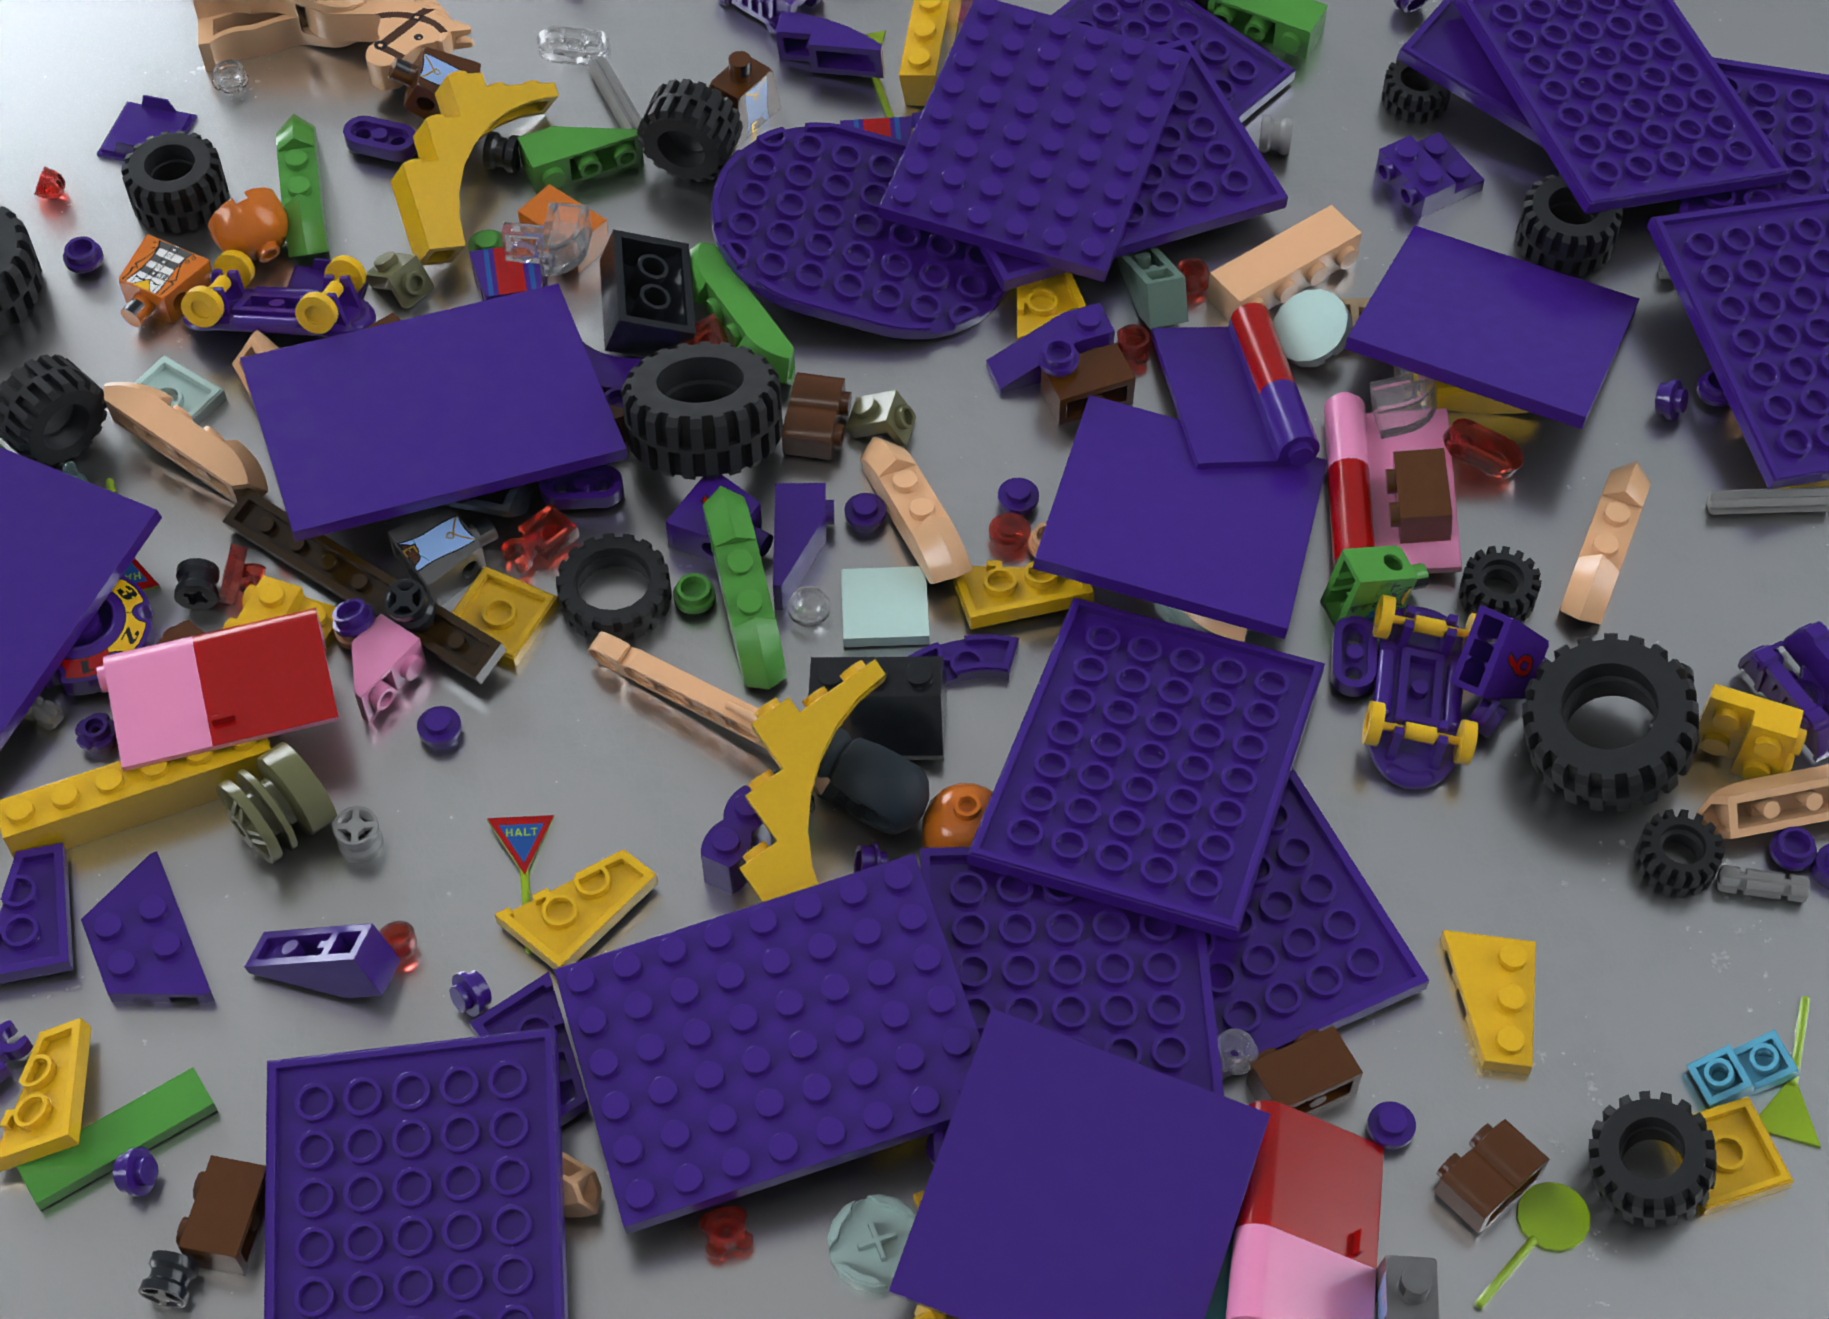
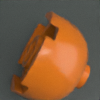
(252, 226)
(954, 815)

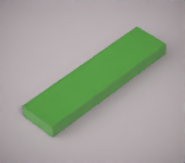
(137, 1124)

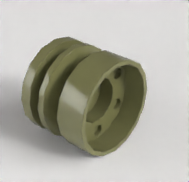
(269, 807)

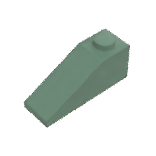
(1155, 287)

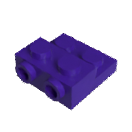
(1427, 173)

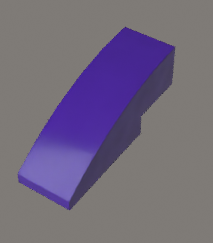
(828, 46)

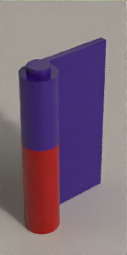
(1236, 393)

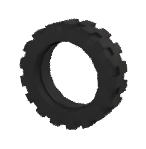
(606, 553)

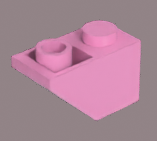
(383, 663)

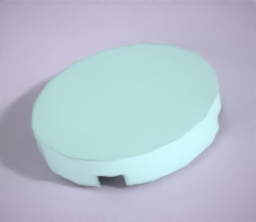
(1312, 327)
(869, 1241)

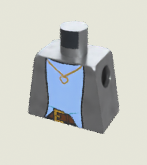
(442, 552)
(1407, 1288)

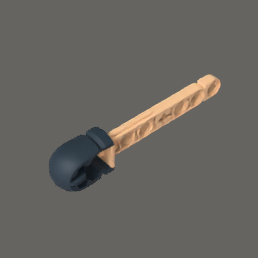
(860, 774)

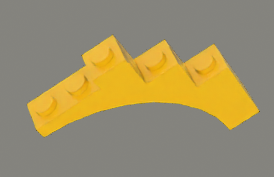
(430, 185)
(783, 799)

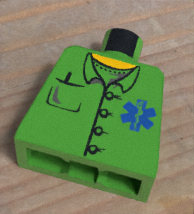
(1365, 575)

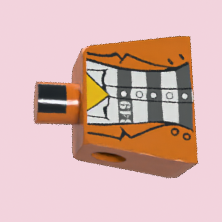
(159, 280)

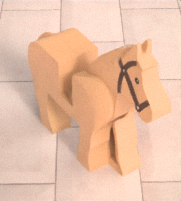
(263, 27)

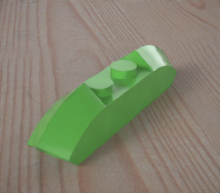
(301, 187)
(738, 308)
(744, 589)

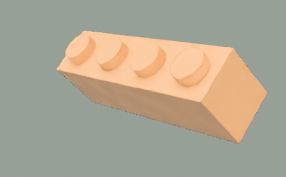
(1286, 263)

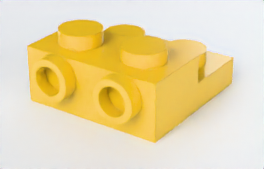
(279, 598)
(1751, 731)

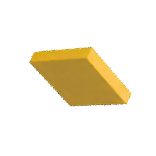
(506, 611)
(1744, 1157)

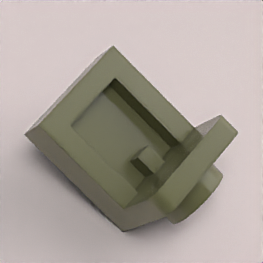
(402, 275)
(882, 414)

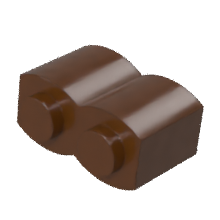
(815, 416)
(1490, 1174)

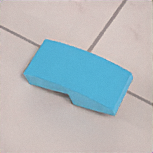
(1744, 1070)

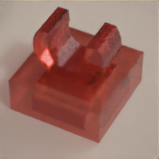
(238, 574)

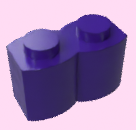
(729, 841)

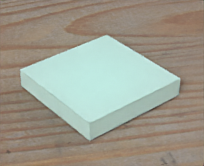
(187, 388)
(884, 606)

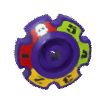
(116, 627)

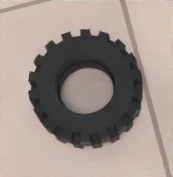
(689, 130)
(174, 181)
(1560, 234)
(50, 410)
(1659, 1121)

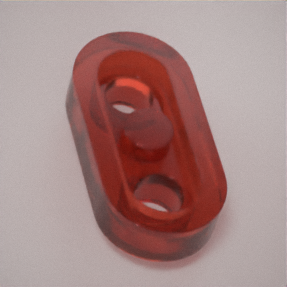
(1483, 448)

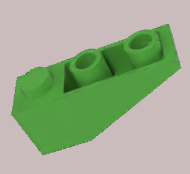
(1279, 24)
(576, 154)

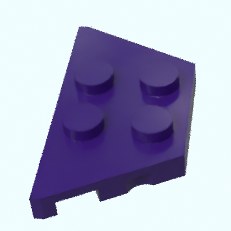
(144, 940)

